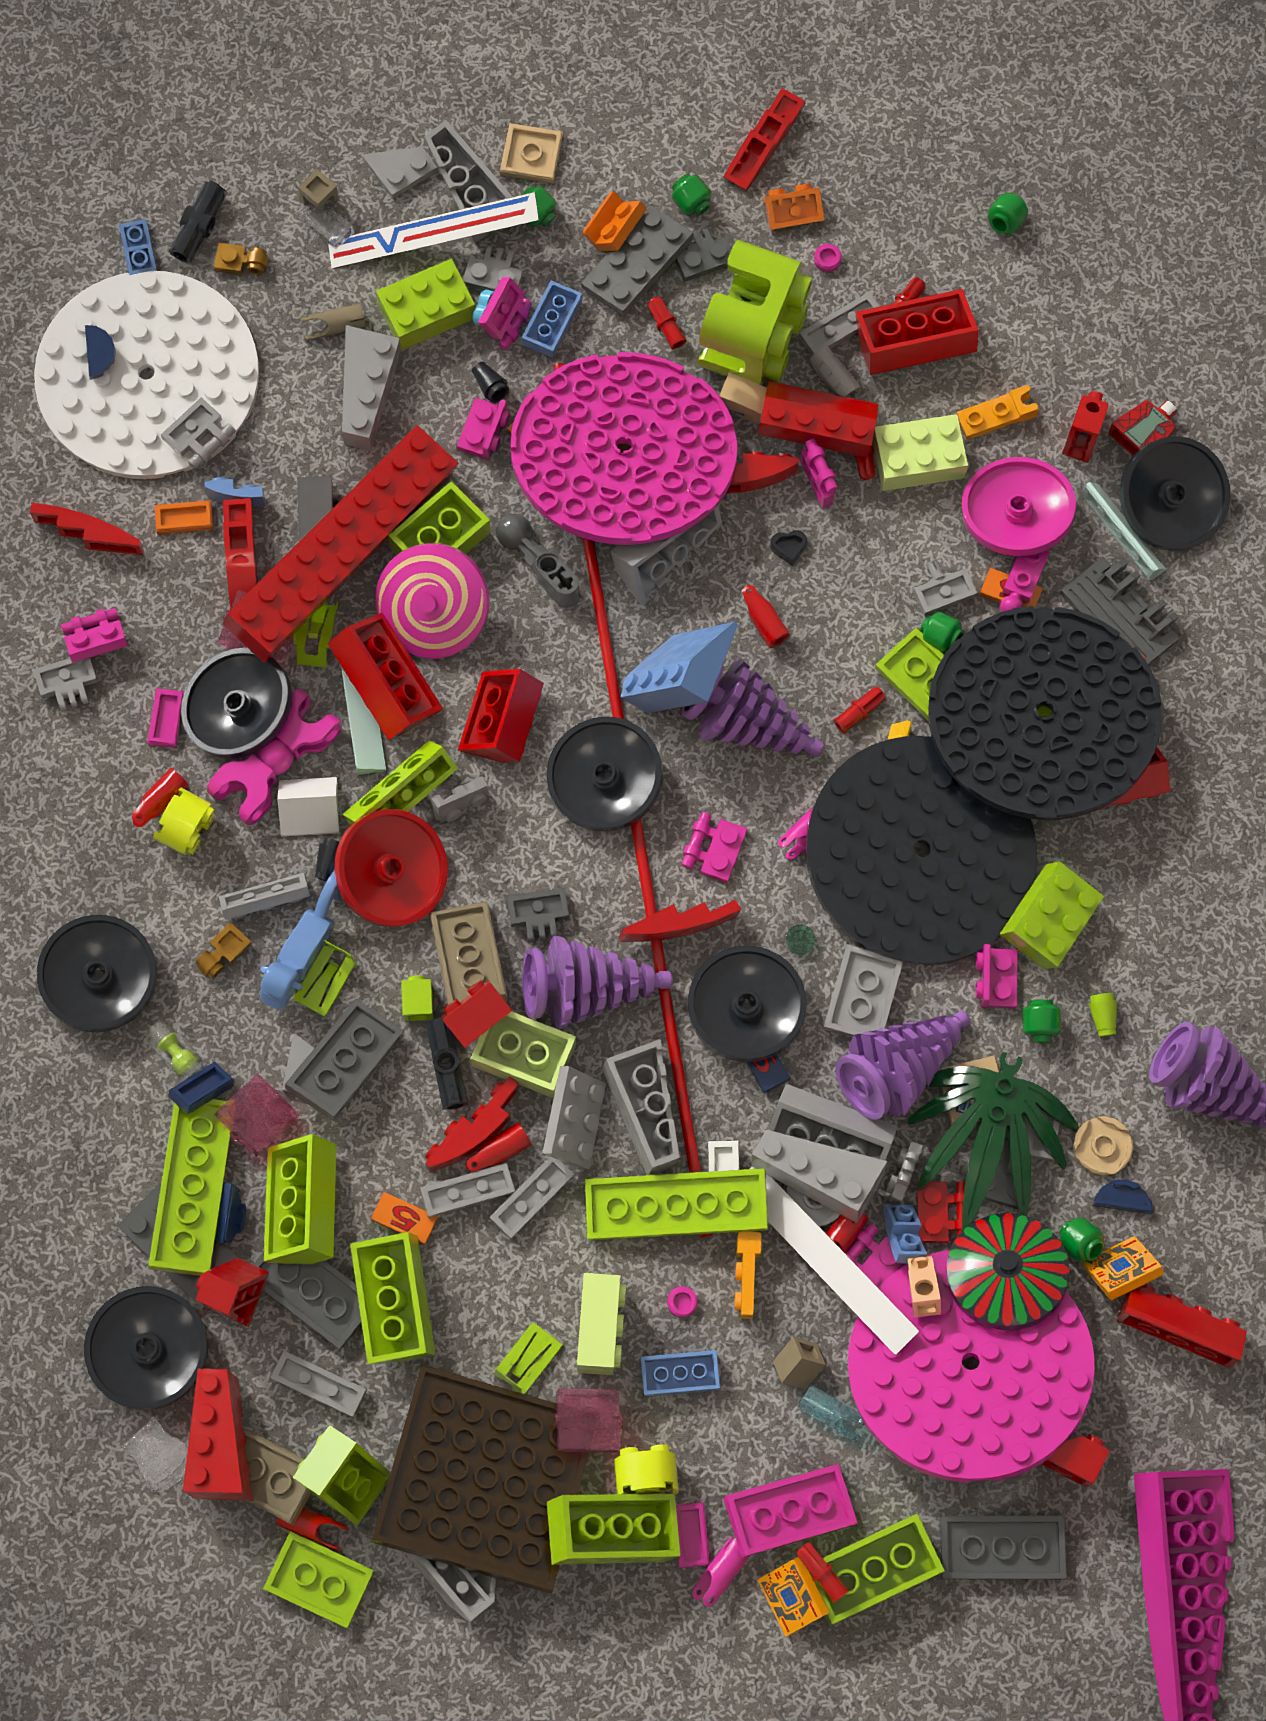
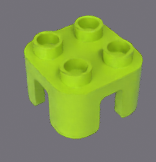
(755, 335)

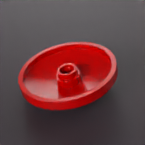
(391, 868)

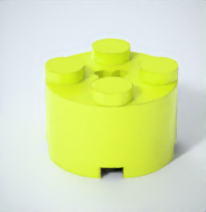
(184, 821)
(646, 1471)

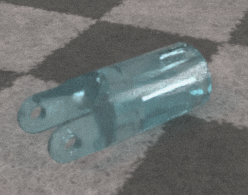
(829, 1411)

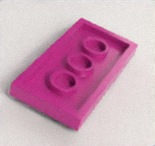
(790, 1510)

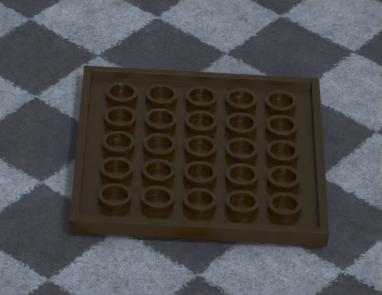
(477, 1480)

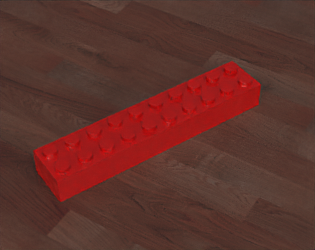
(339, 544)

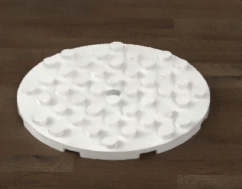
(155, 322)

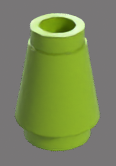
(1104, 1013)

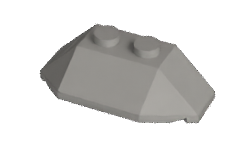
(461, 1589)

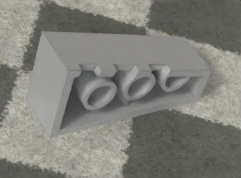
(463, 171)
(368, 376)
(643, 1100)
(821, 1172)

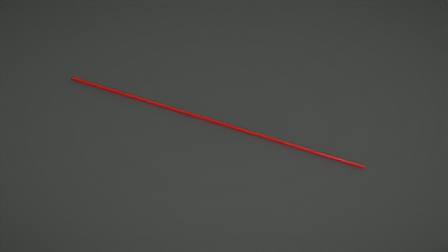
(643, 868)

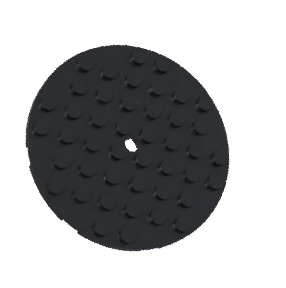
(1057, 764)
(886, 893)

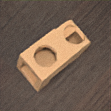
(923, 1287)

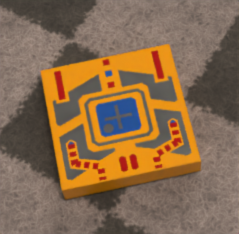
(1123, 1268)
(793, 1596)

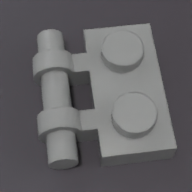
(192, 427)

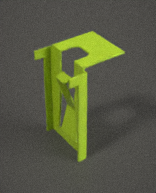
(300, 636)
(317, 992)
(539, 1343)

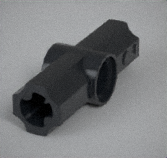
(197, 221)
(450, 1080)

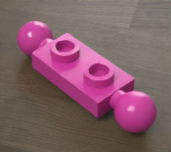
(1023, 580)

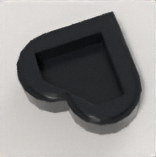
(789, 545)

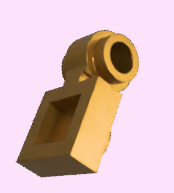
(233, 258)
(228, 944)

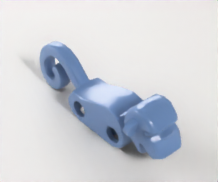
(299, 950)

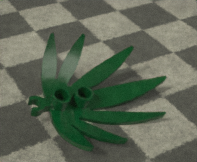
(999, 1104)

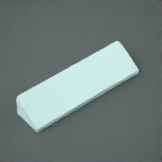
(1119, 527)
(364, 732)

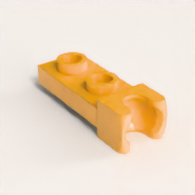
(997, 413)
(748, 1249)

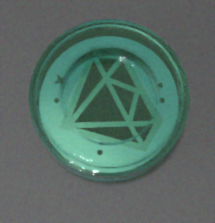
(800, 939)

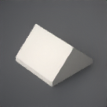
(308, 806)

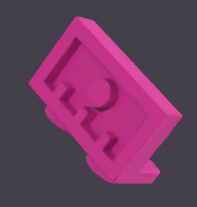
(482, 428)
(998, 977)

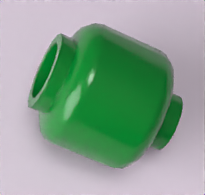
(691, 195)
(545, 205)
(1007, 213)
(941, 631)
(1041, 1020)
(1082, 1240)

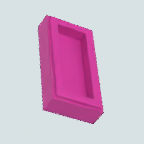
(165, 718)
(692, 1535)

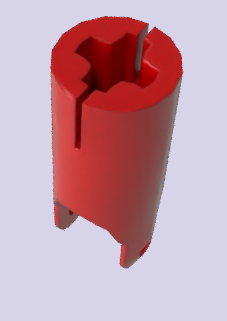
(765, 618)
(158, 797)
(499, 1148)
(845, 1231)
(309, 1524)

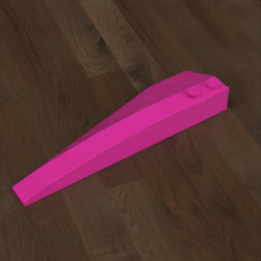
(1184, 1565)

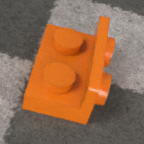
(793, 207)
(613, 222)

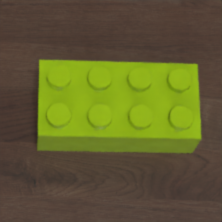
(613, 1528)
(881, 1567)

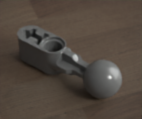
(515, 533)

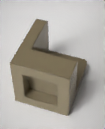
(317, 190)
(799, 1363)

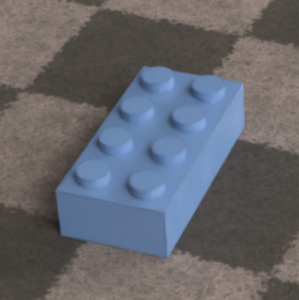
(552, 319)
(680, 1373)

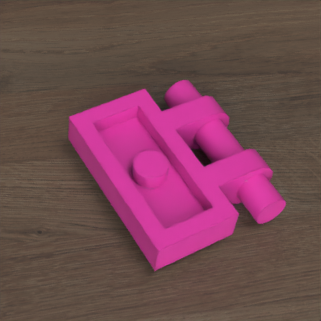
(505, 313)
(818, 473)
(96, 640)
(722, 851)
(880, 1262)

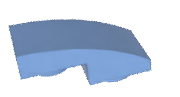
(137, 247)
(224, 489)
(902, 1232)

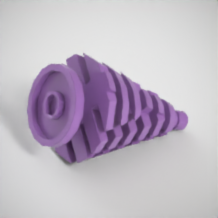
(748, 711)
(582, 981)
(895, 1064)
(1208, 1076)

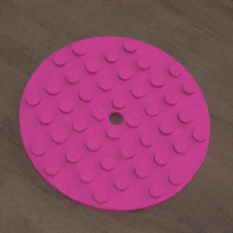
(656, 489)
(979, 1420)

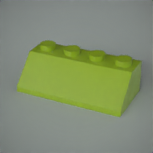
(300, 1201)
(392, 1299)

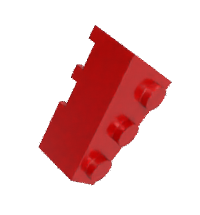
(232, 1289)

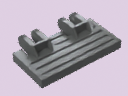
(1103, 599)

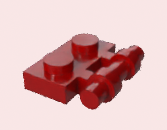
(933, 1211)

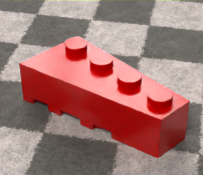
(217, 1442)

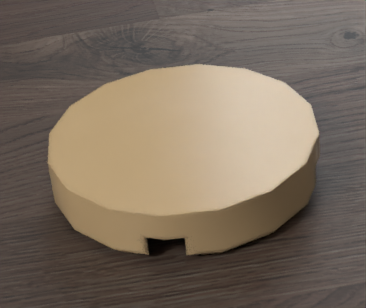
(1099, 1154)

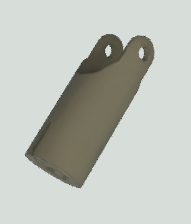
(337, 320)

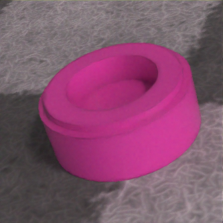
(827, 258)
(682, 1302)

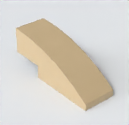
(743, 397)

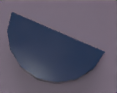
(100, 351)
(1124, 1196)
(231, 1214)

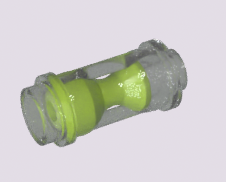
(165, 1038)

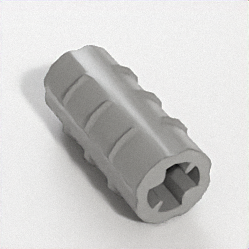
(834, 373)

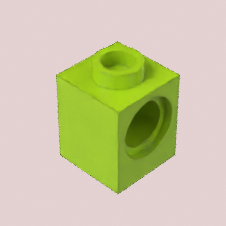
(417, 998)

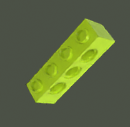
(406, 783)

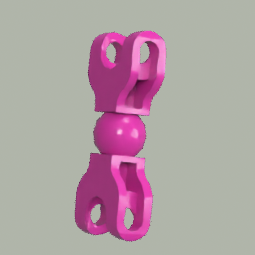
(258, 774)

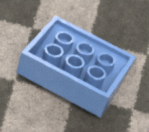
(680, 670)

